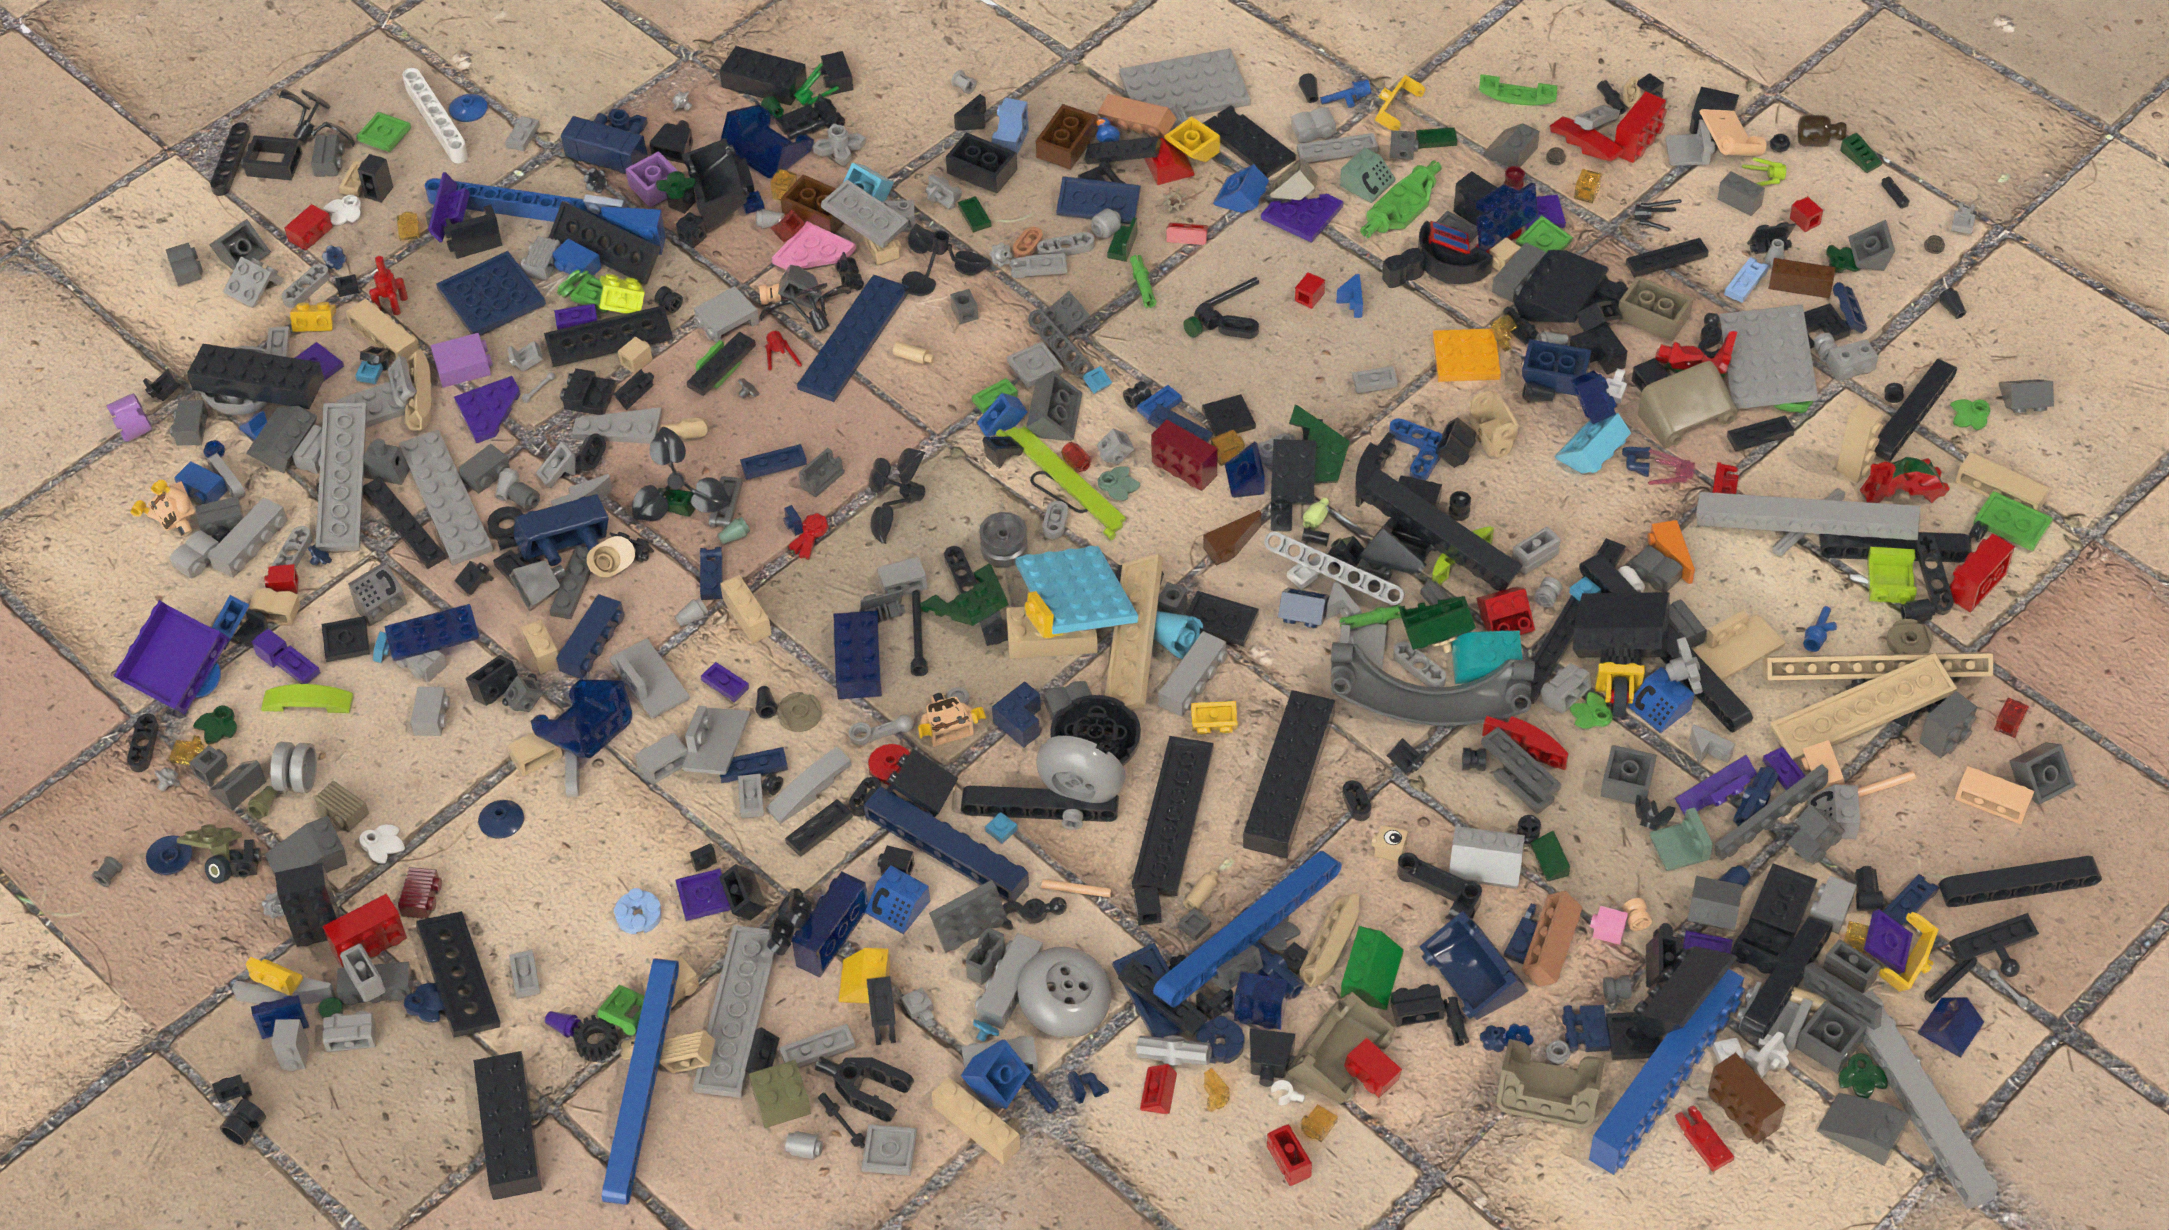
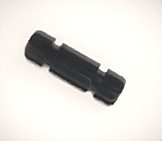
(1895, 192)

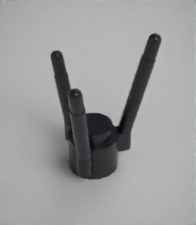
(1644, 210)

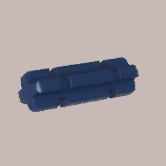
(1041, 1094)

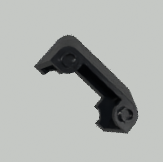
(716, 182)
(1397, 549)

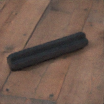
(1948, 980)

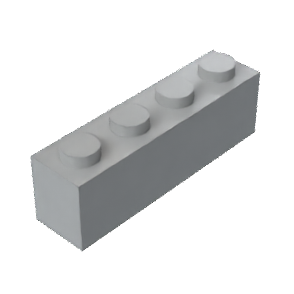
(248, 537)
(1192, 674)
(1001, 990)

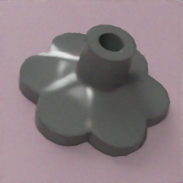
(747, 388)

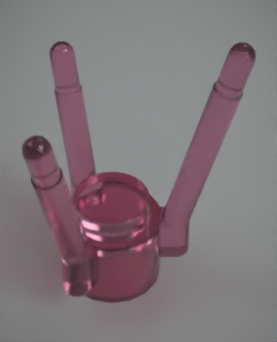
(1684, 468)

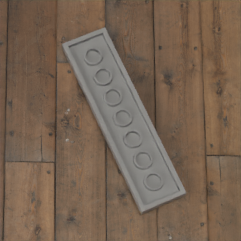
(341, 477)
(445, 497)
(736, 1011)

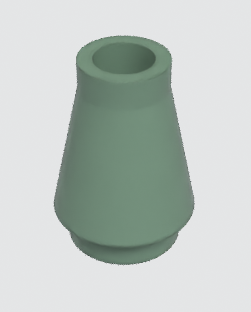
(735, 530)

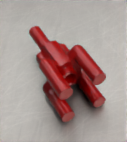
(387, 287)

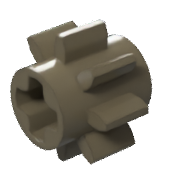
(1171, 194)

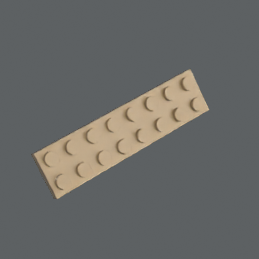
(1134, 641)
(1865, 706)

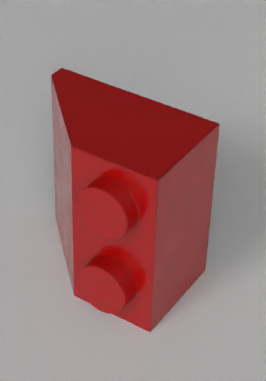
(1169, 165)

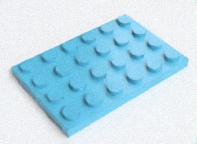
(1077, 589)

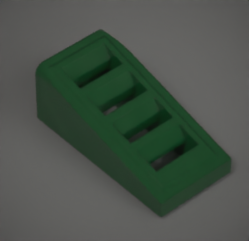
(1856, 142)
(680, 501)

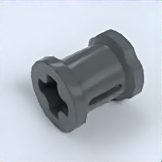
(107, 871)

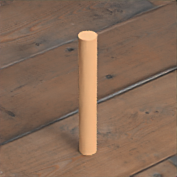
(1887, 783)
(1076, 888)

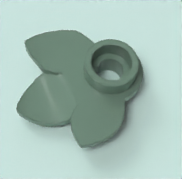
(1118, 483)

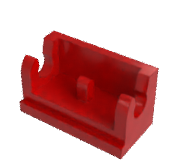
(1723, 481)

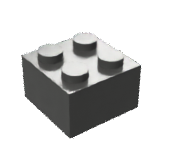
(1948, 725)
(1628, 774)
(1831, 1037)

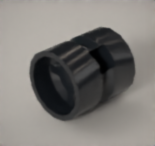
(244, 1120)

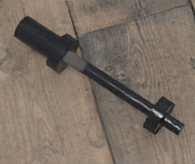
(832, 1110)

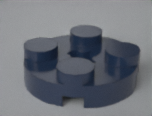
(1222, 1028)

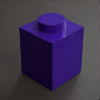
(268, 645)

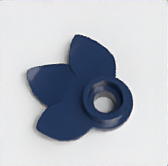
(427, 1003)

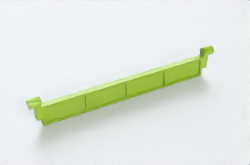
(1068, 479)

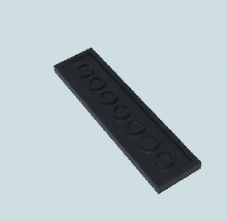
(1173, 815)

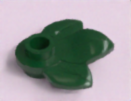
(675, 184)
(1841, 259)
(217, 724)
(1862, 1079)

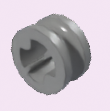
(1072, 819)

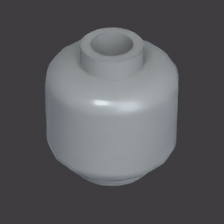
(1106, 223)

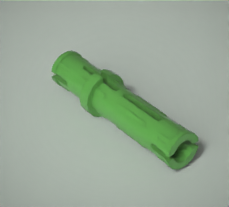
(1140, 274)
(1379, 615)

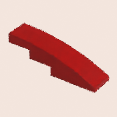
(1590, 141)

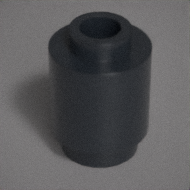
(1918, 610)

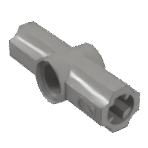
(1173, 1050)

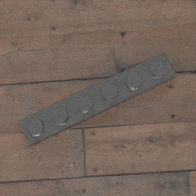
(1766, 816)

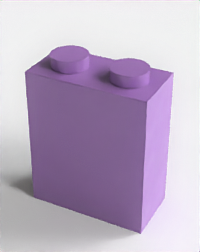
(461, 359)

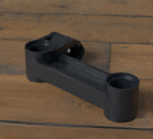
(1441, 883)

